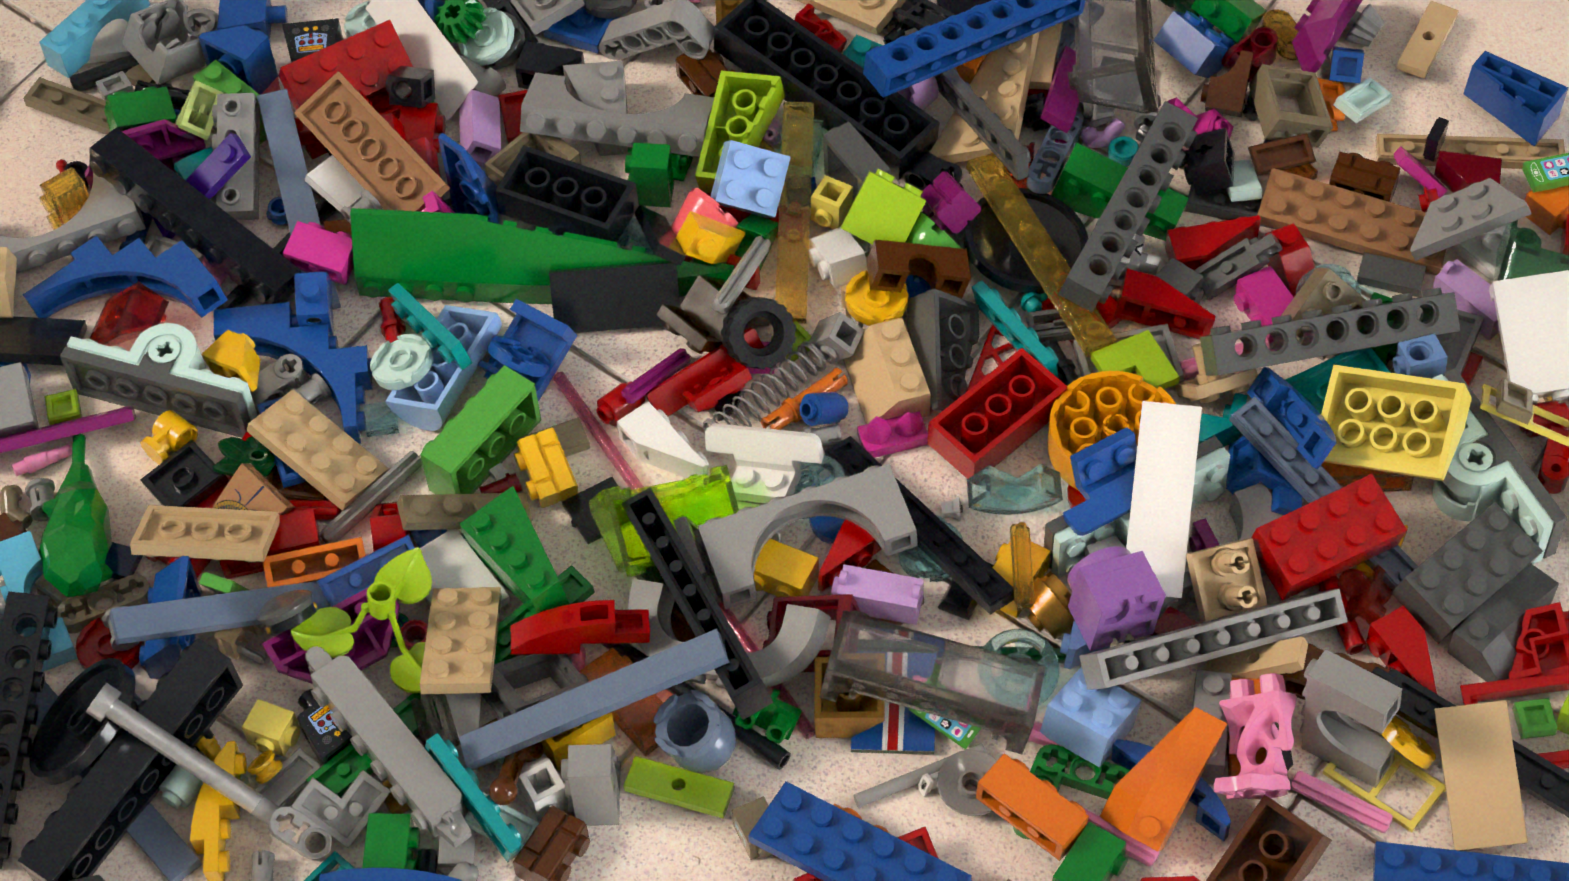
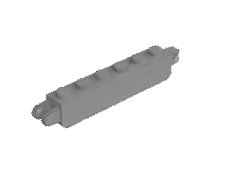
(389, 745)

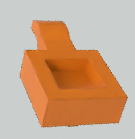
(1330, 91)

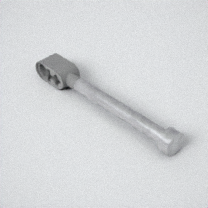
(108, 705)

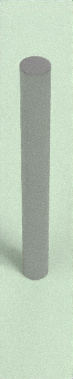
(901, 782)

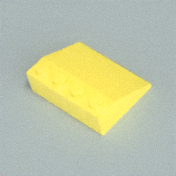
(1394, 421)

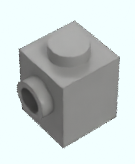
(836, 337)

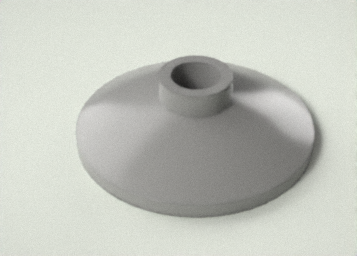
(957, 772)

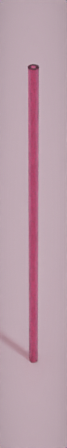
(633, 482)

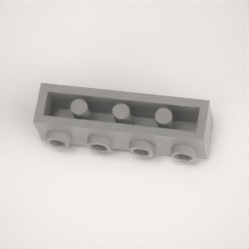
(239, 115)

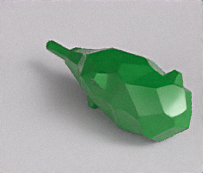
(77, 531)

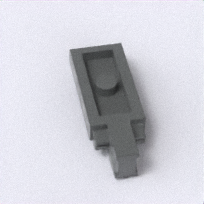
(1237, 263)

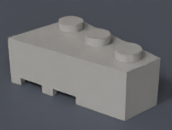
(600, 87)

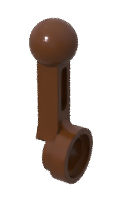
(504, 788)

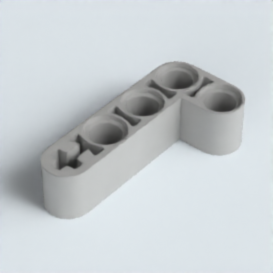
(663, 24)

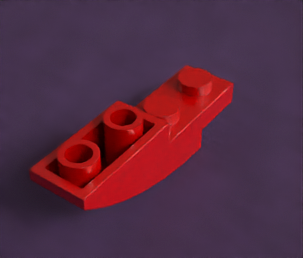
(568, 626)

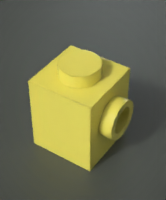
(831, 202)
(271, 728)

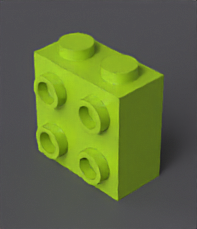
(883, 209)

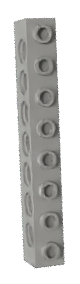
(1212, 639)

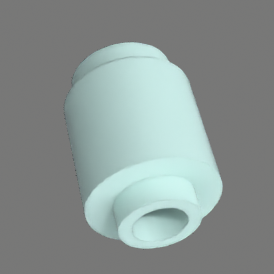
(180, 788)

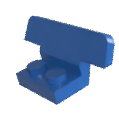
(1250, 467)
(1105, 480)

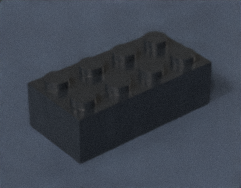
(566, 196)

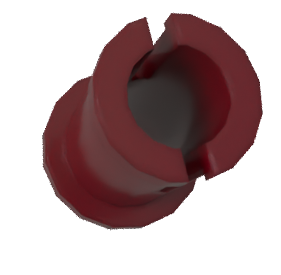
(502, 485)

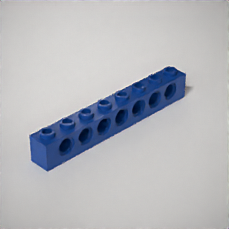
(961, 39)

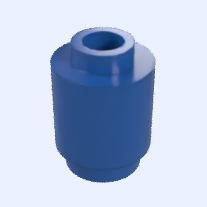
(823, 408)

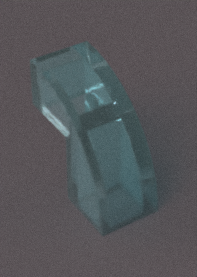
(1004, 494)

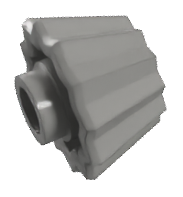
(1364, 26)
(1094, 114)

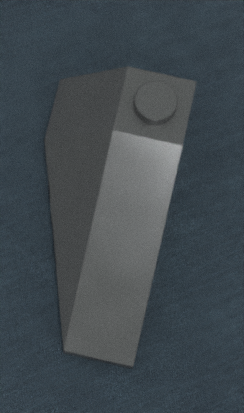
(942, 338)
(1491, 632)

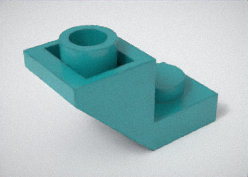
(1221, 426)

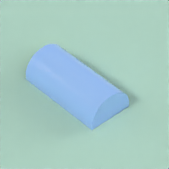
(433, 397)

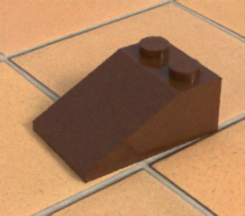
(1271, 847)

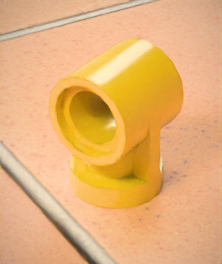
(169, 434)

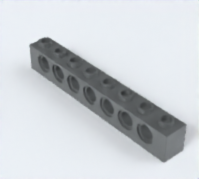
(1128, 206)
(1439, 317)

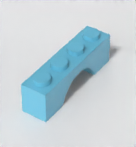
(71, 41)
(20, 570)

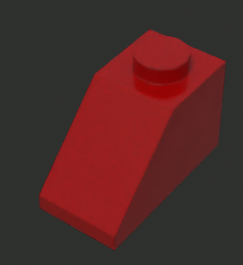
(1294, 258)
(386, 525)

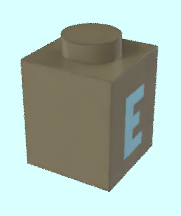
(744, 820)

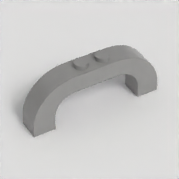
(786, 657)

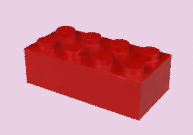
(361, 59)
(996, 414)
(1327, 536)

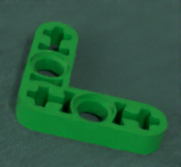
(1057, 776)

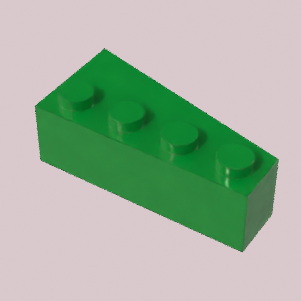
(512, 550)

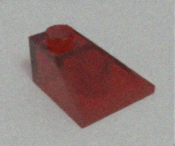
(129, 315)

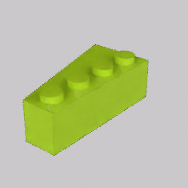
(739, 113)

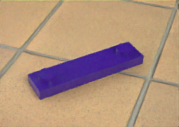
(215, 171)

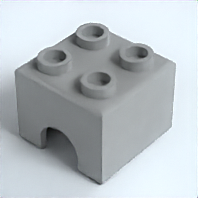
(164, 41)

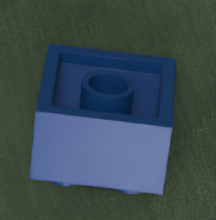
(243, 53)

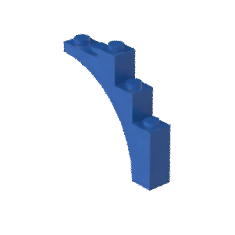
(98, 272)
(278, 333)

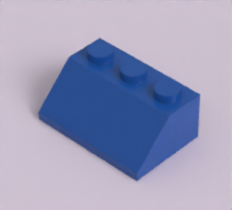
(171, 583)

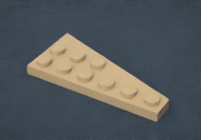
(1004, 86)

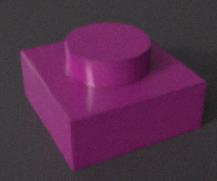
(1202, 536)

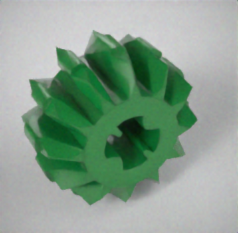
(460, 19)

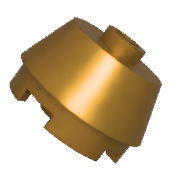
(1051, 606)

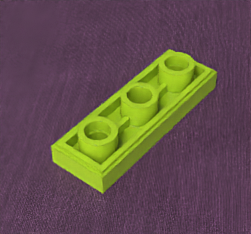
(660, 780)

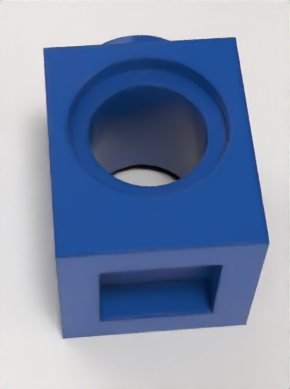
(1346, 64)

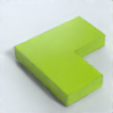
(1138, 354)

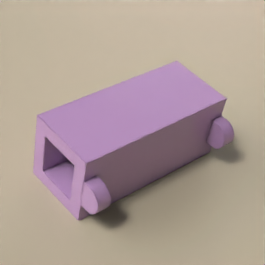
(480, 126)
(1470, 294)
(882, 593)

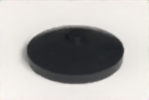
(998, 257)
(71, 737)

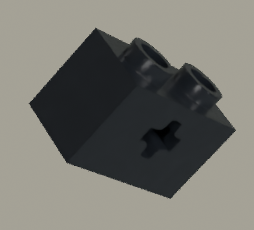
(1210, 162)

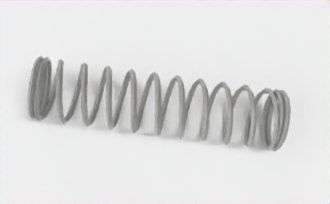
(801, 348)

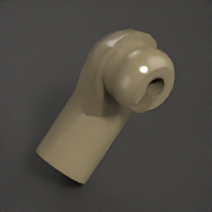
(9, 504)

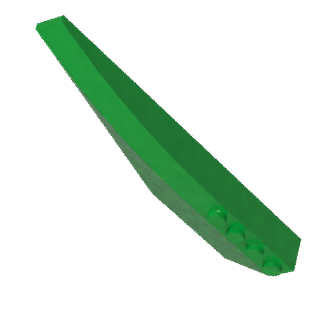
(481, 260)

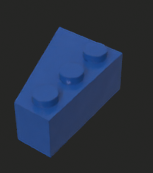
(1515, 96)

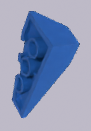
(469, 185)

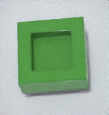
(1534, 718)

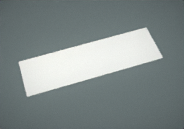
(427, 50)
(1164, 489)

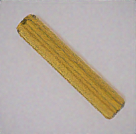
(1022, 565)

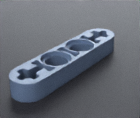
(1053, 150)

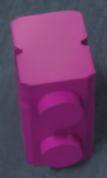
(949, 203)

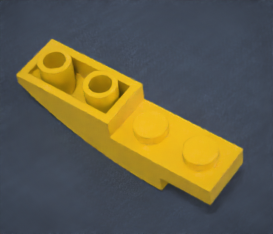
(213, 815)

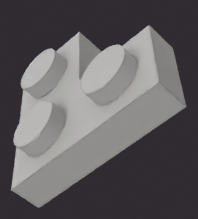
(344, 815)

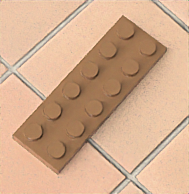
(369, 146)
(1344, 218)

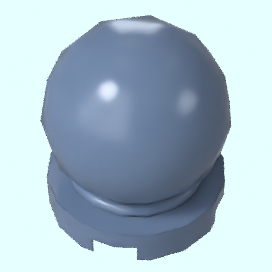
(695, 732)

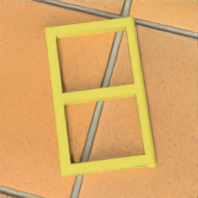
(1486, 406)
(1371, 796)

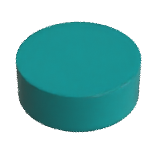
(1122, 150)

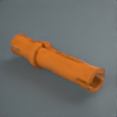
(790, 407)

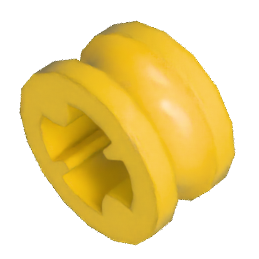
(264, 767)

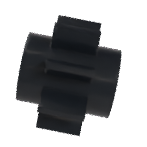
(1033, 112)

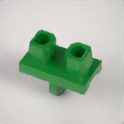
(777, 719)

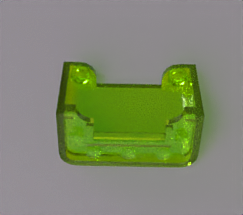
(694, 497)

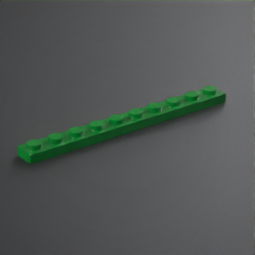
(348, 763)

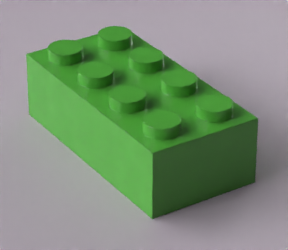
(481, 434)

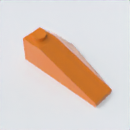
(1160, 785)

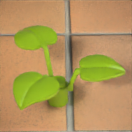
(401, 579)

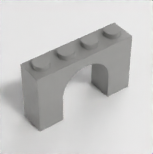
(1341, 690)

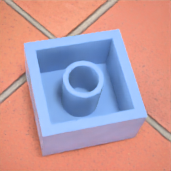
(750, 179)
(1089, 719)

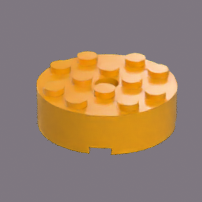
(1094, 410)

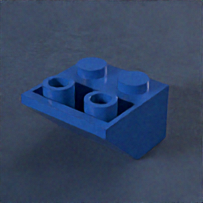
(1194, 43)

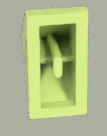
(197, 110)

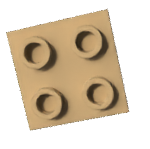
(1208, 387)
(1226, 579)

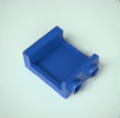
(537, 331)

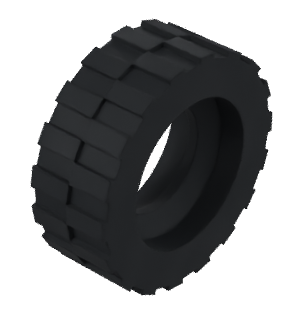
(782, 339)

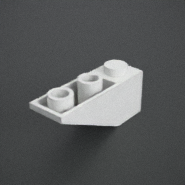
(657, 443)

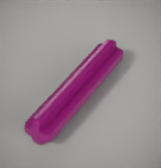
(656, 375)

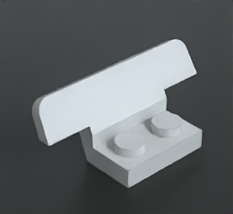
(764, 458)

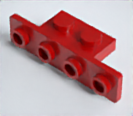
(704, 380)

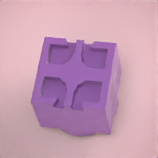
(1114, 596)

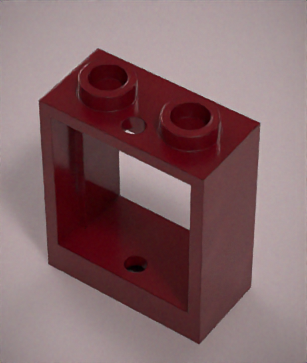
(829, 604)

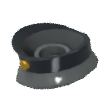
(287, 611)

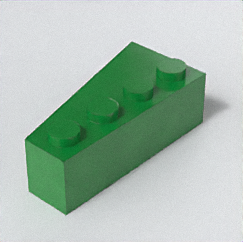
(1091, 181)

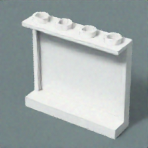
(1535, 331)

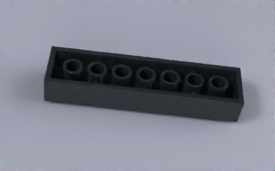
(772, 43)
(131, 771)

